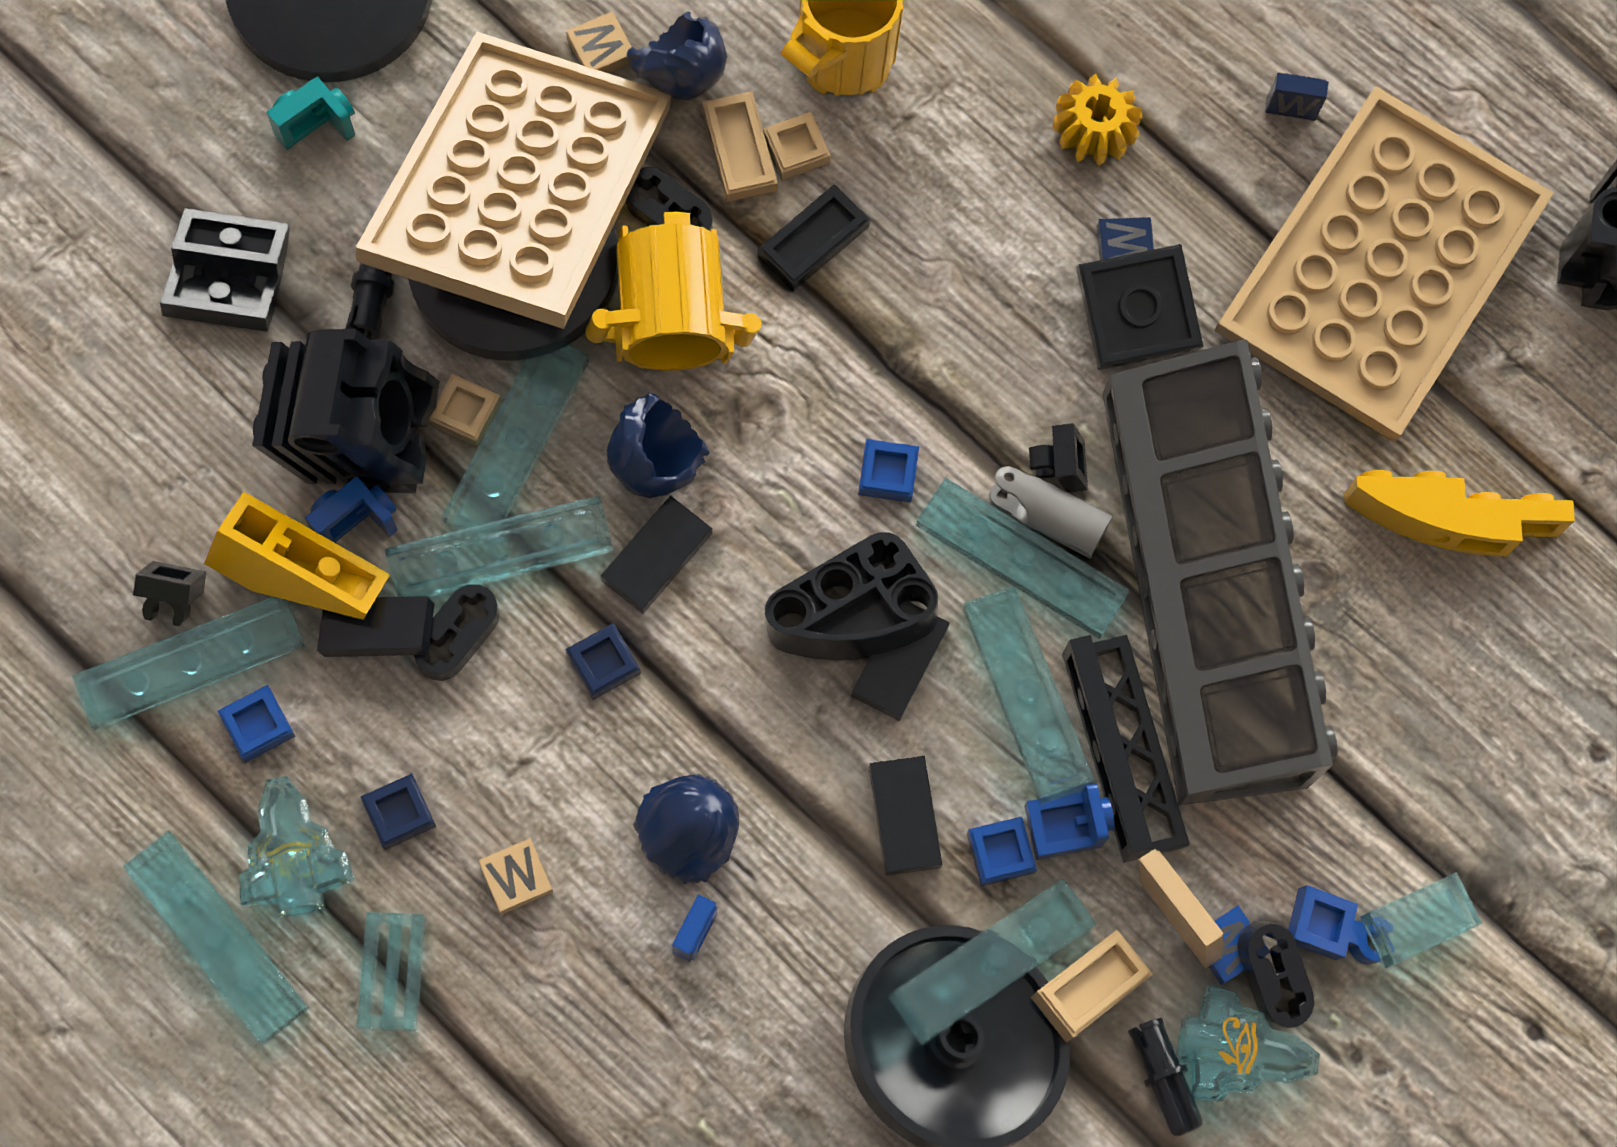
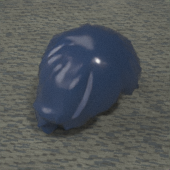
(684, 59)
(654, 448)
(688, 827)

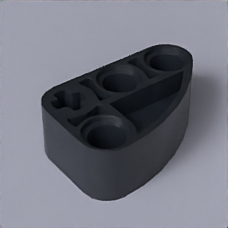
(868, 617)

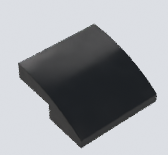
(225, 269)

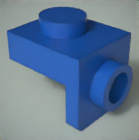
(342, 510)
(1070, 823)

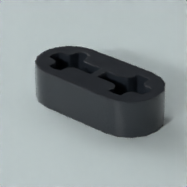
(671, 194)
(466, 640)
(1287, 969)

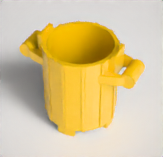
(845, 43)
(671, 300)

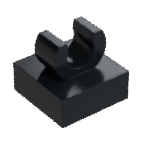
(1063, 459)
(171, 585)

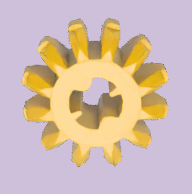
(1100, 102)

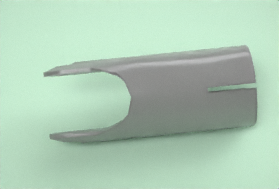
(1050, 510)

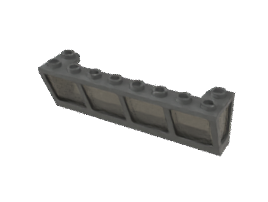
(1218, 577)

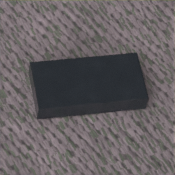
(813, 237)
(656, 554)
(389, 629)
(894, 676)
(905, 815)

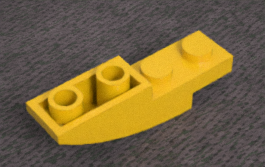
(1439, 515)

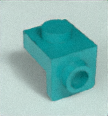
(308, 108)

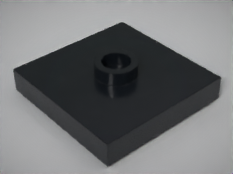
(1139, 306)

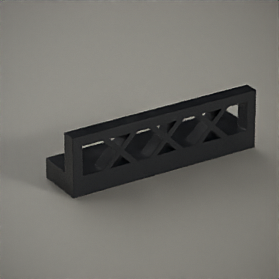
(1112, 749)

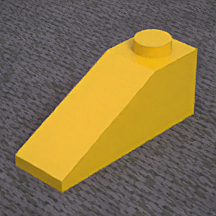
(292, 561)

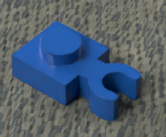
(1329, 926)

